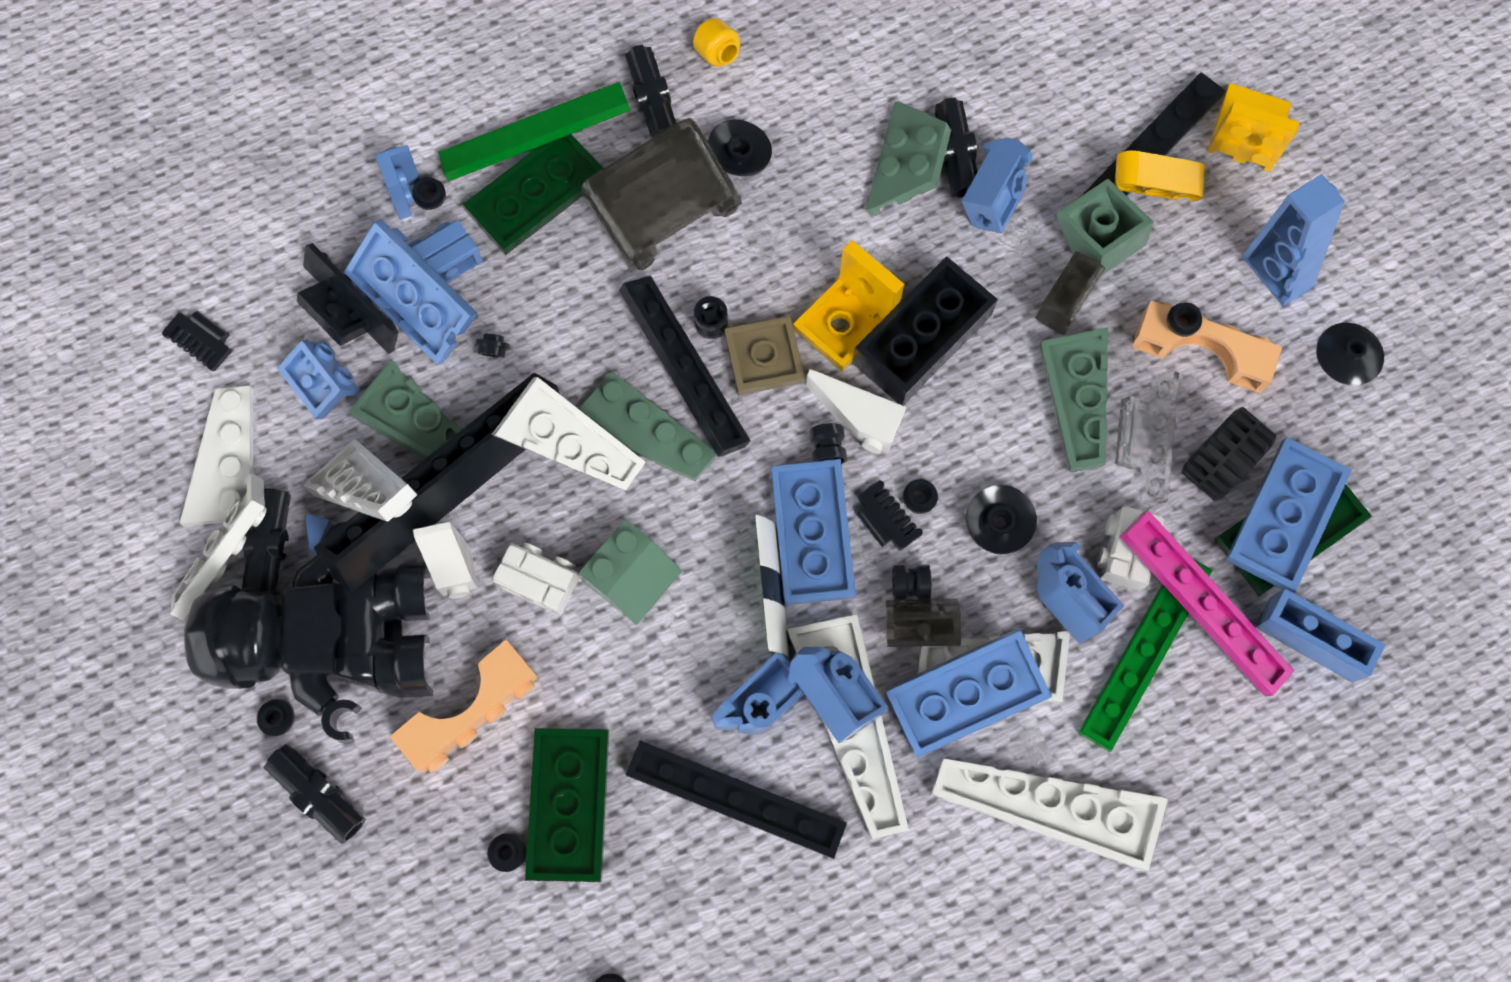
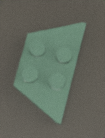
(909, 157)

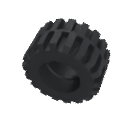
(1229, 454)

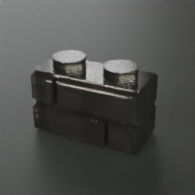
(1070, 293)
(923, 622)

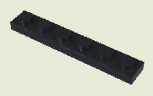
(1173, 122)
(684, 366)
(736, 799)

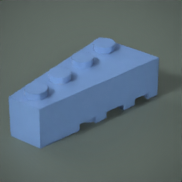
(1296, 240)

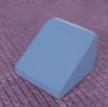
(317, 530)

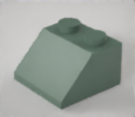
(1105, 225)
(630, 572)

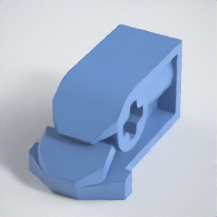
(997, 184)
(1074, 591)
(764, 689)
(836, 690)

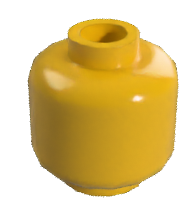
(716, 42)

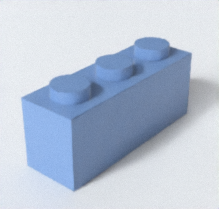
(1320, 636)

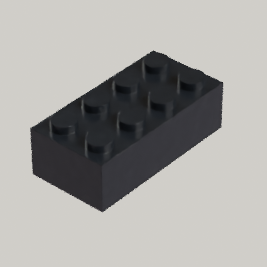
(924, 331)

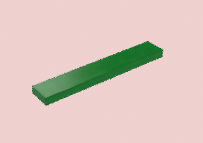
(533, 131)
(1135, 669)

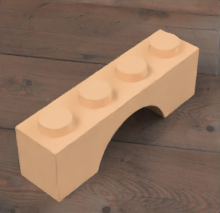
(1247, 358)
(429, 740)

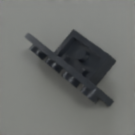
(341, 306)

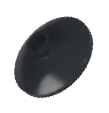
(741, 137)
(1343, 364)
(1008, 504)

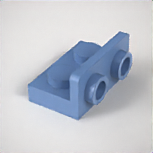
(399, 174)
(317, 377)

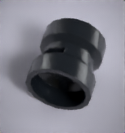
(707, 311)
(828, 442)
(905, 578)

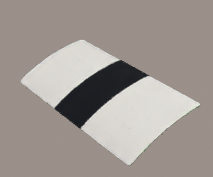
(772, 586)

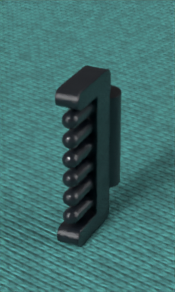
(202, 331)
(880, 523)

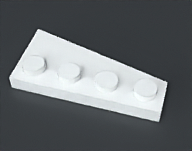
(561, 432)
(222, 459)
(220, 546)
(1047, 649)

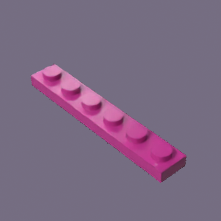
(1207, 603)

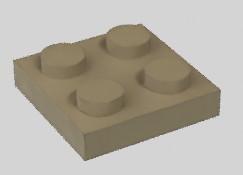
(764, 355)

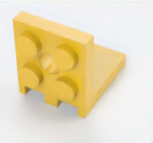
(1252, 127)
(860, 296)

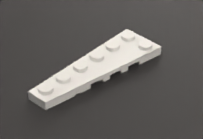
(362, 484)
(865, 754)
(1083, 815)

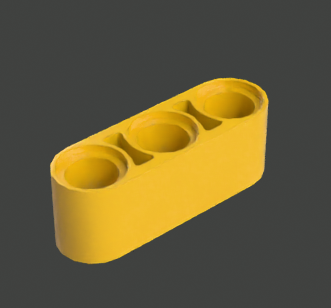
(1159, 175)

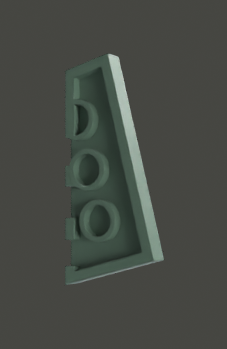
(1078, 386)
(403, 413)
(646, 428)

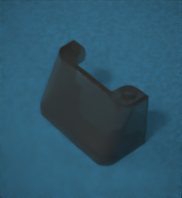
(659, 192)

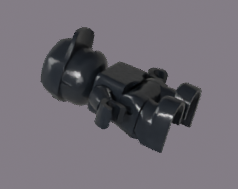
(315, 637)

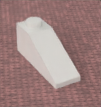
(863, 414)
(447, 559)

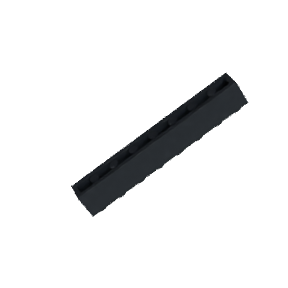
(441, 484)

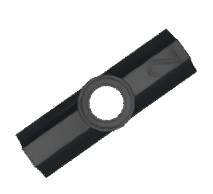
(650, 89)
(961, 147)
(266, 543)
(314, 794)

